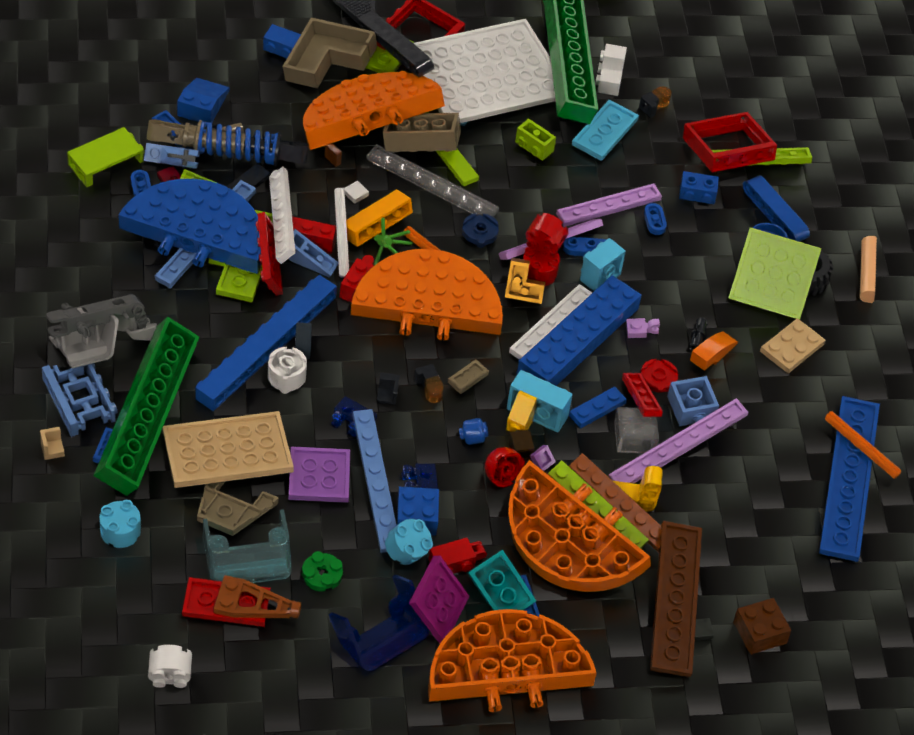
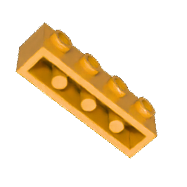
(368, 221)

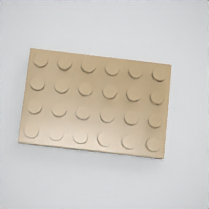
(227, 449)

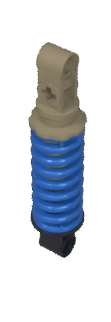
(205, 137)

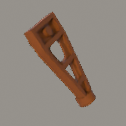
(230, 594)

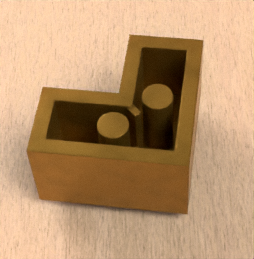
(519, 286)

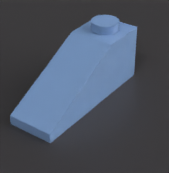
(311, 256)

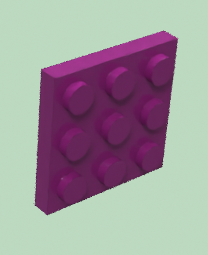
(439, 598)

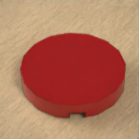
(659, 374)

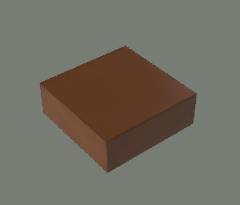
(333, 154)

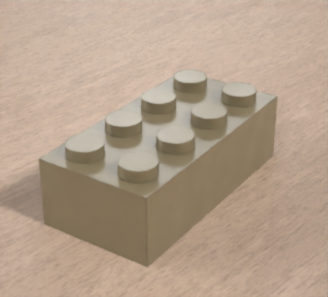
(424, 133)

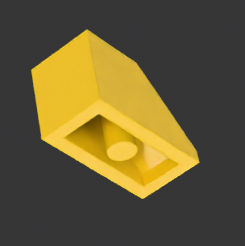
(522, 412)

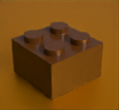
(762, 626)

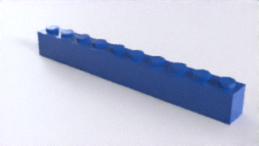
(270, 336)

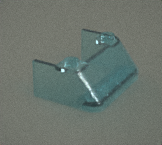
(249, 562)

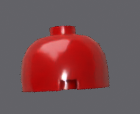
(503, 466)

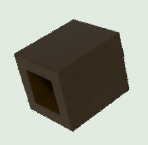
(522, 443)

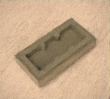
(468, 376)

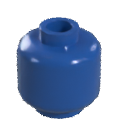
(474, 431)

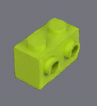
(535, 139)

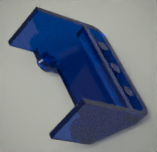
(388, 637)

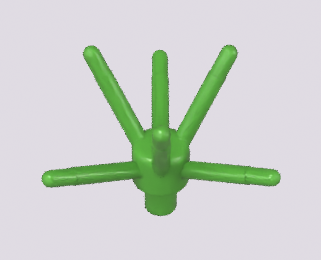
(386, 240)

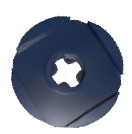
(477, 237)

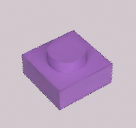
(543, 457)

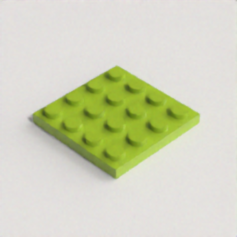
(774, 273)

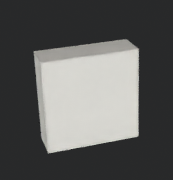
(356, 192)

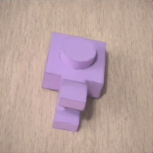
(639, 328)

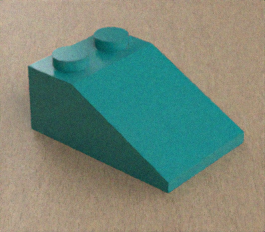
(501, 584)

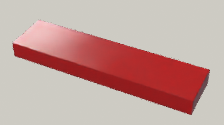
(642, 395)

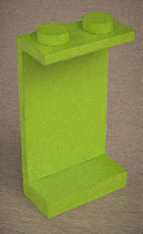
(103, 154)

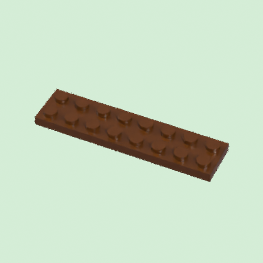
(676, 599)

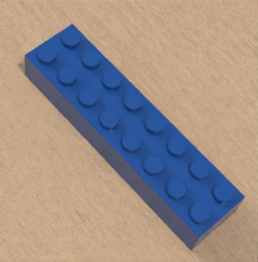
(581, 331)

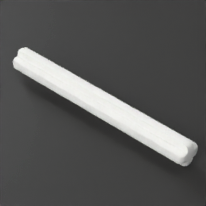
(341, 228)

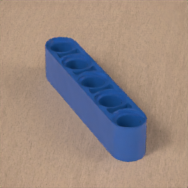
(775, 208)

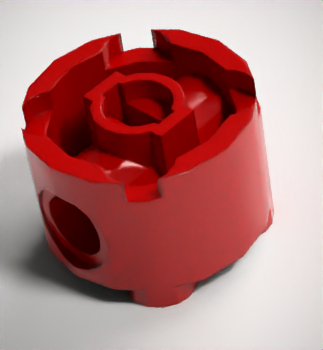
(546, 234)
(542, 267)

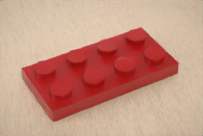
(271, 267)
(202, 596)

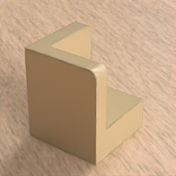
(51, 443)

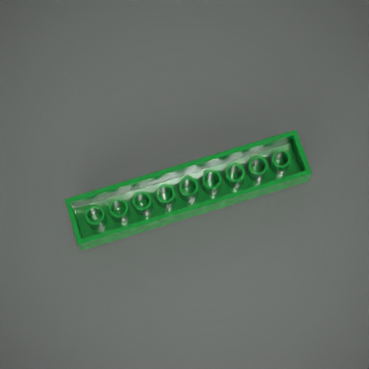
(571, 60)
(146, 407)

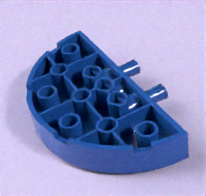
(199, 219)

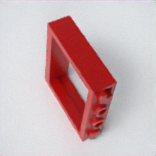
(428, 11)
(761, 152)

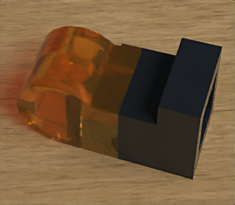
(654, 100)
(430, 381)

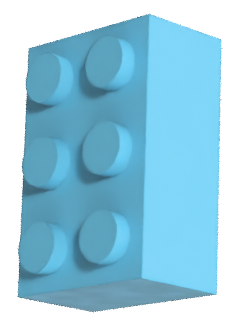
(552, 402)

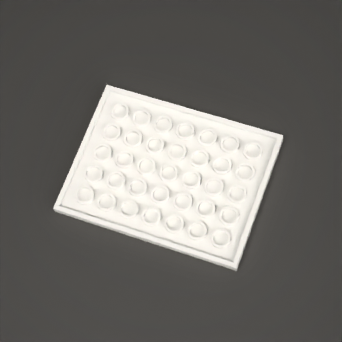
(490, 70)

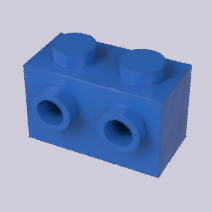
(280, 41)
(699, 187)

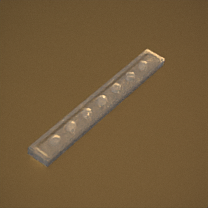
(431, 182)

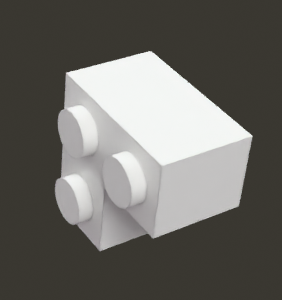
(610, 69)

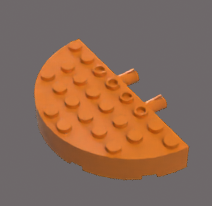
(368, 104)
(429, 290)
(567, 539)
(508, 655)

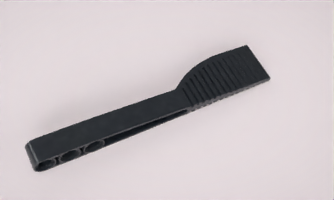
(400, 47)

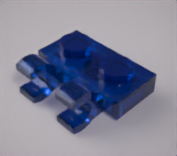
(344, 410)
(423, 473)

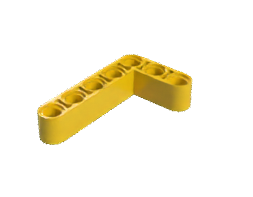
(648, 491)

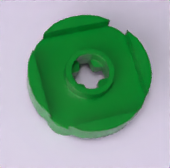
(323, 561)

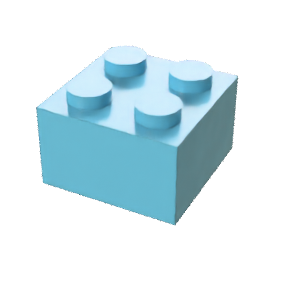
(602, 263)

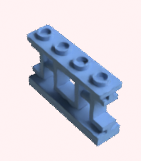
(66, 403)

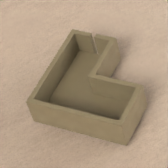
(327, 44)

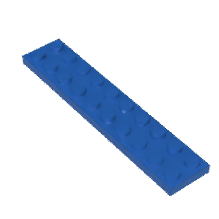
(849, 483)

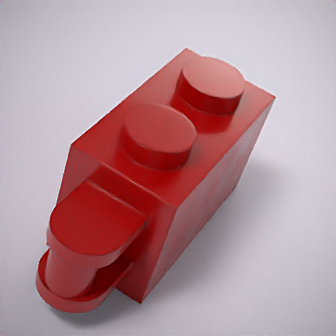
(354, 276)
(459, 554)

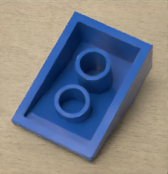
(201, 100)

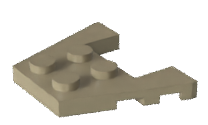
(230, 513)

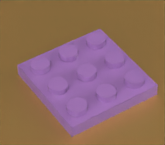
(320, 474)

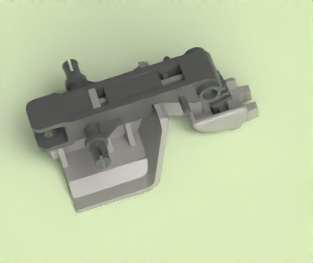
(90, 331)

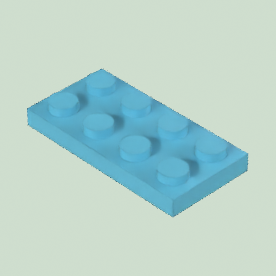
(605, 130)

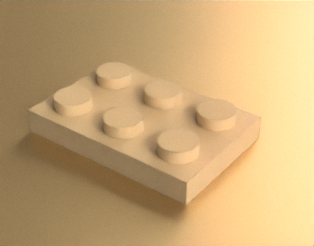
(792, 345)

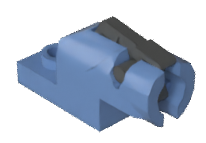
(171, 155)

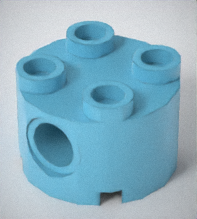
(120, 523)
(408, 541)

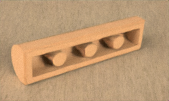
(868, 269)

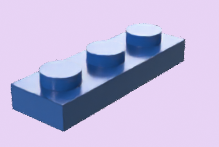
(597, 407)

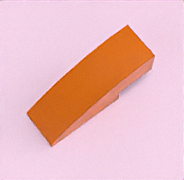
(712, 350)

